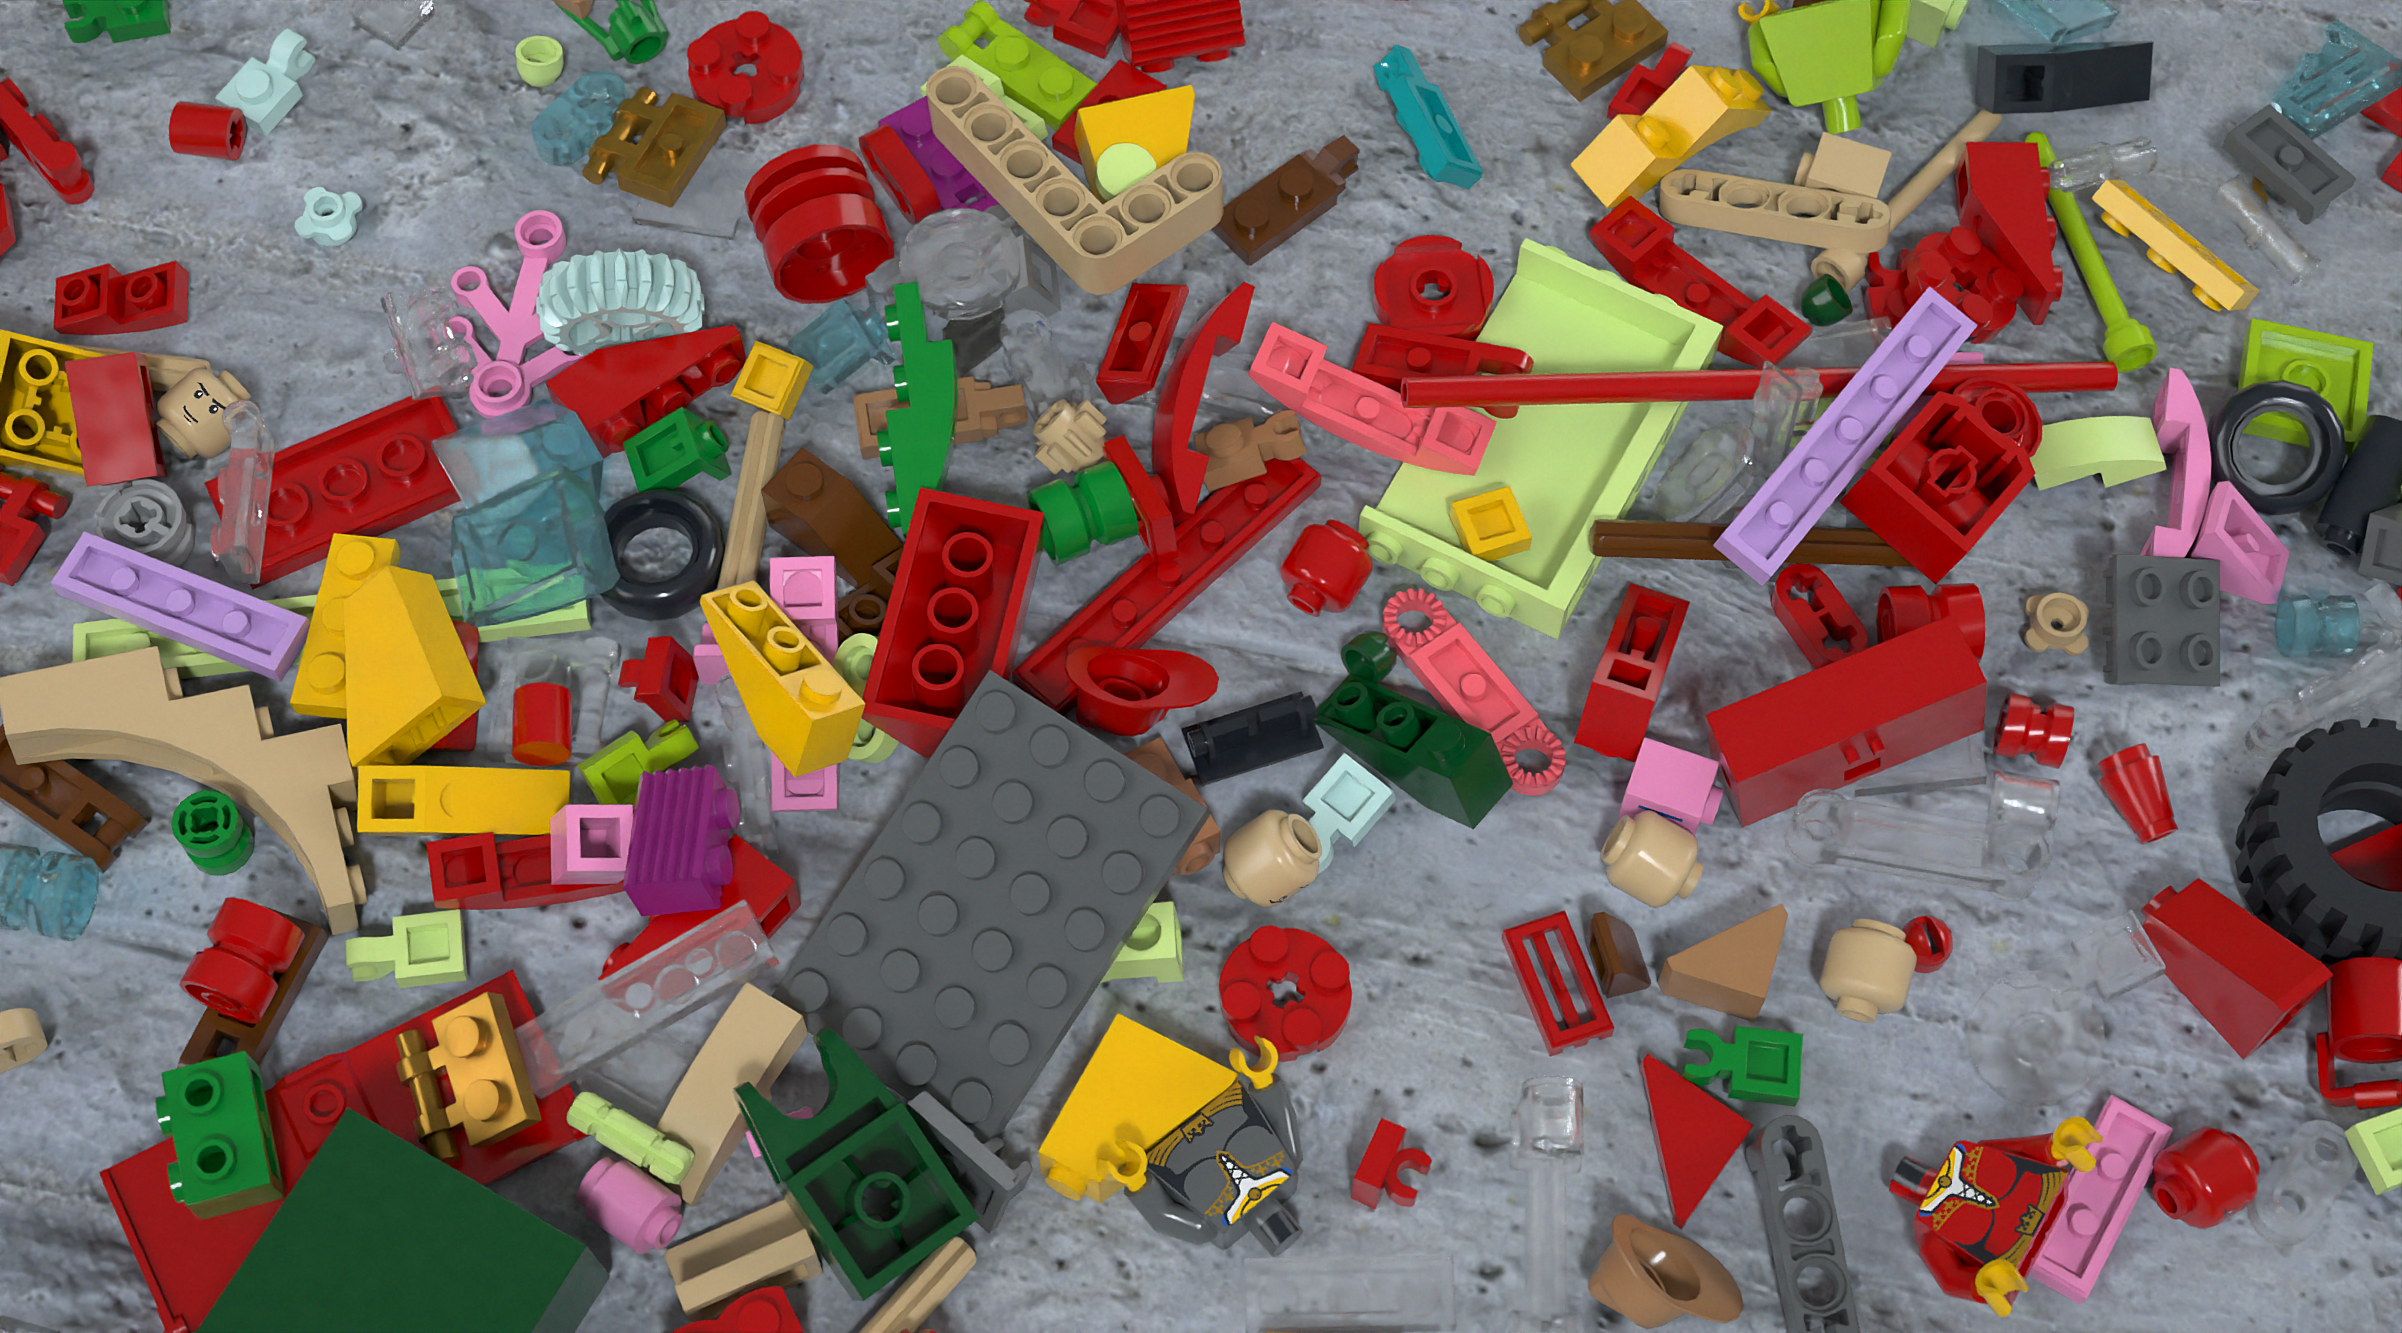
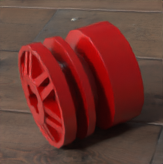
(817, 223)

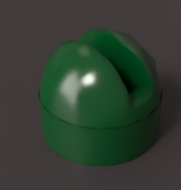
(1825, 302)
(1369, 656)

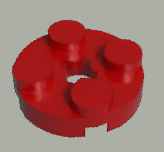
(742, 42)
(1959, 257)
(1438, 262)
(1276, 957)

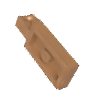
(980, 412)

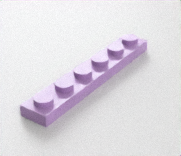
(1844, 436)

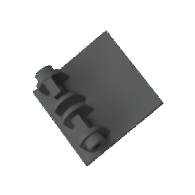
(2163, 621)

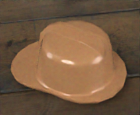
(1662, 1277)

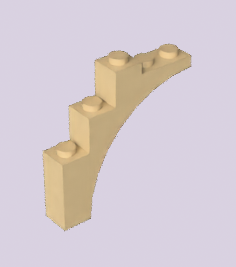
(137, 714)

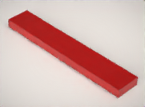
(1153, 593)

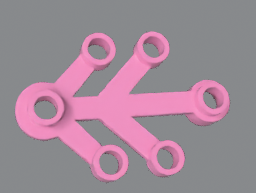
(514, 329)

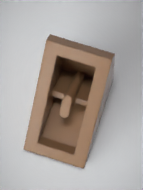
(1729, 968)

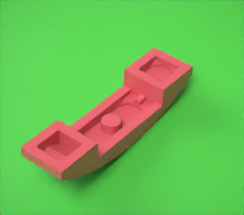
(1364, 411)

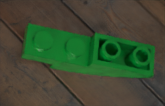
(922, 436)

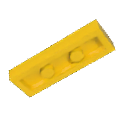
(2173, 247)
(321, 672)

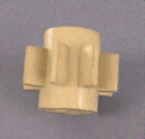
(1070, 436)

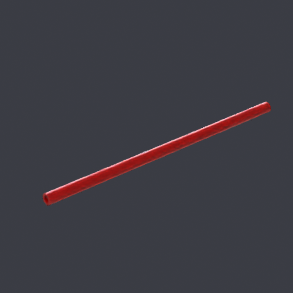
(1719, 384)

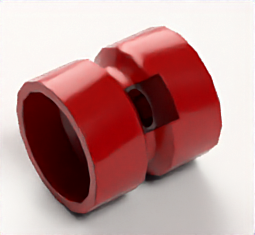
(1909, 607)
(239, 966)

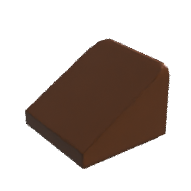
(1616, 956)

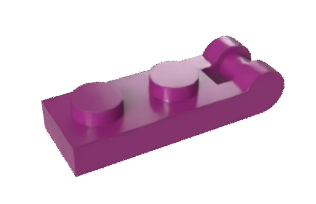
(949, 177)

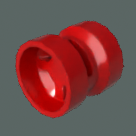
(2026, 729)

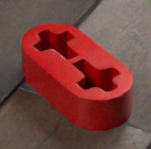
(899, 174)
(1824, 616)

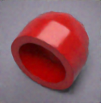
(1919, 942)

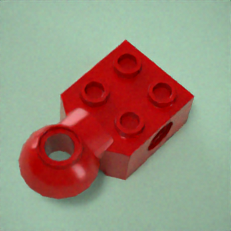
(1950, 473)

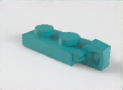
(1428, 119)

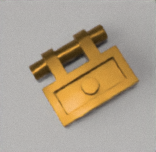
(1600, 49)
(667, 153)
(485, 1074)

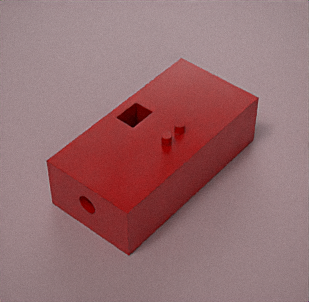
(1848, 720)

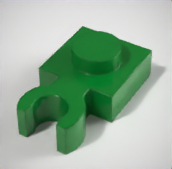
(121, 18)
(1757, 1063)

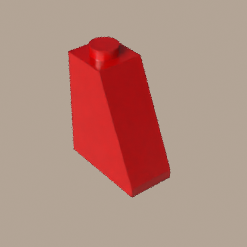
(2231, 964)

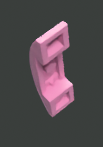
(2184, 434)
(808, 596)

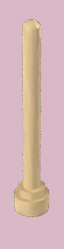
(1849, 266)

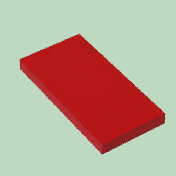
(353, 483)

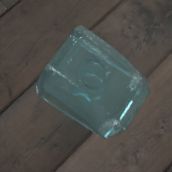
(531, 550)

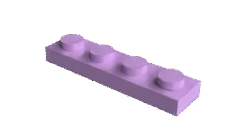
(182, 606)

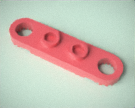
(1473, 687)

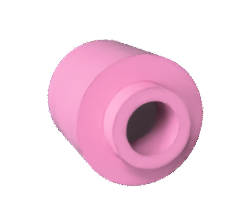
(630, 1205)

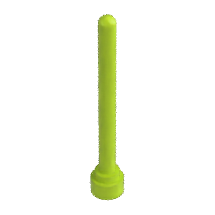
(2126, 340)

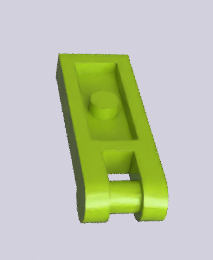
(1024, 67)

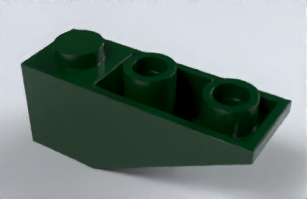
(1419, 749)

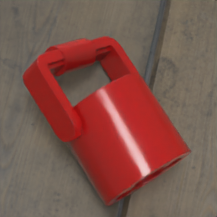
(2363, 1029)

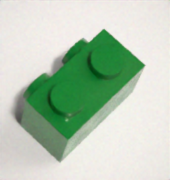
(219, 1136)

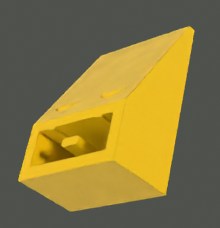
(37, 405)

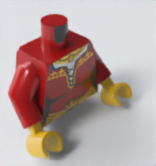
(1992, 1208)

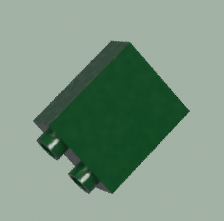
(403, 1246)

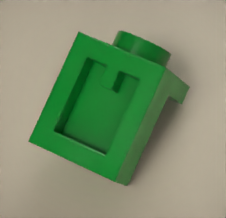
(677, 451)

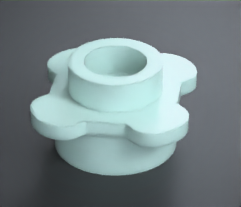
(329, 229)

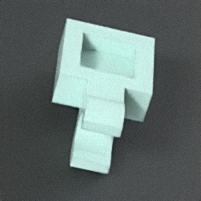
(269, 89)

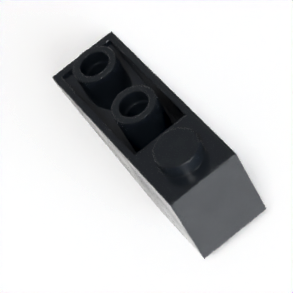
(2062, 76)

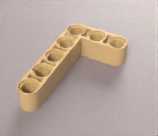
(1091, 241)

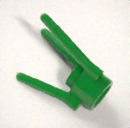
(633, 31)

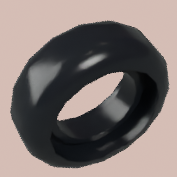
(2325, 443)
(682, 592)

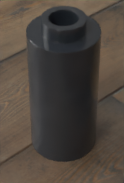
(2365, 485)

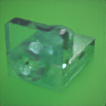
(841, 344)

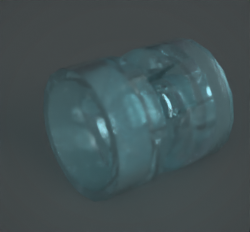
(46, 892)

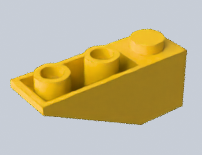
(784, 681)
(459, 800)

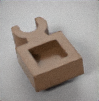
(1241, 449)

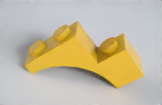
(1688, 117)

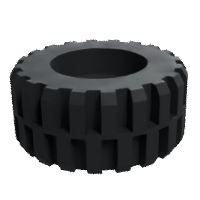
(2285, 856)

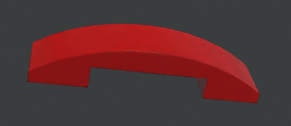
(1644, 254)
(1177, 466)
(510, 874)

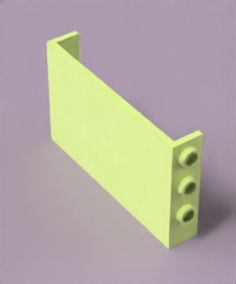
(1557, 459)

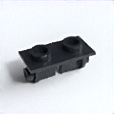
(1253, 737)

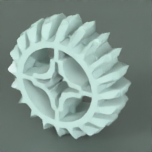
(617, 300)

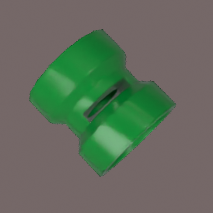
(215, 847)

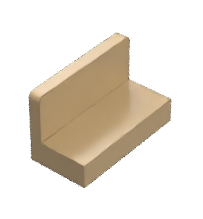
(739, 1258)

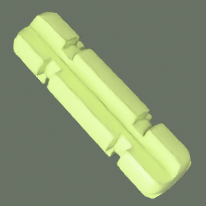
(630, 1137)

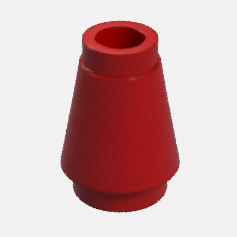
(2139, 792)

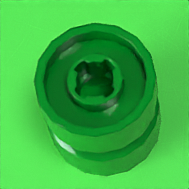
(1090, 510)

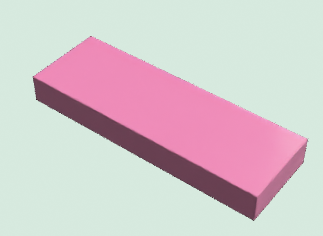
(2100, 1199)

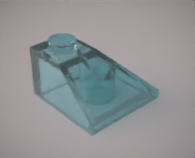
(515, 448)

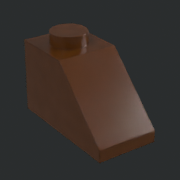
(827, 517)

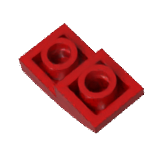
(113, 303)

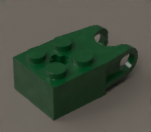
(851, 1144)

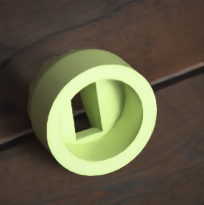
(539, 60)

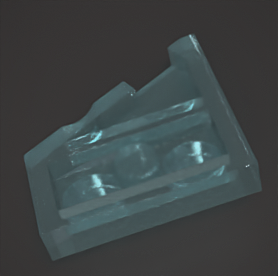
(2337, 81)

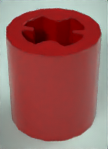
(207, 130)
(542, 724)

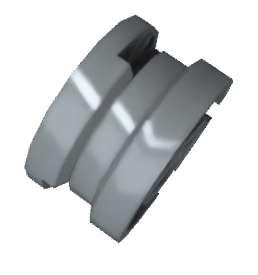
(166, 531)

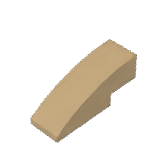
(746, 1045)

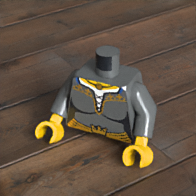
(1223, 1166)

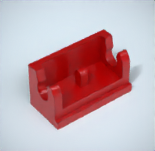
(115, 419)

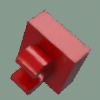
(663, 679)
(1383, 1163)

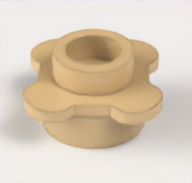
(2061, 609)

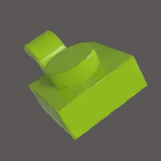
(616, 768)

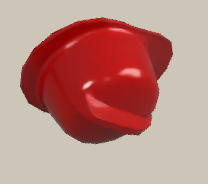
(1135, 688)

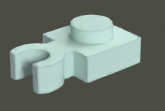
(1346, 805)

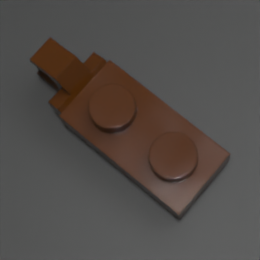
(1287, 200)

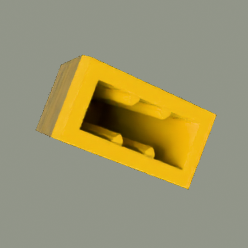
(1152, 121)
(402, 669)
(1131, 1091)

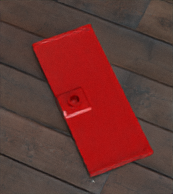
(194, 1259)

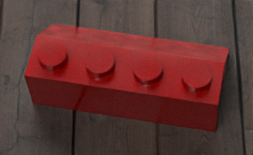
(951, 613)

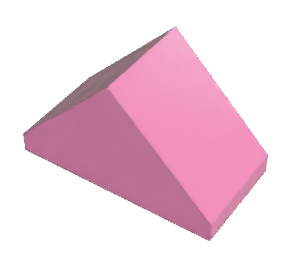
(2248, 550)

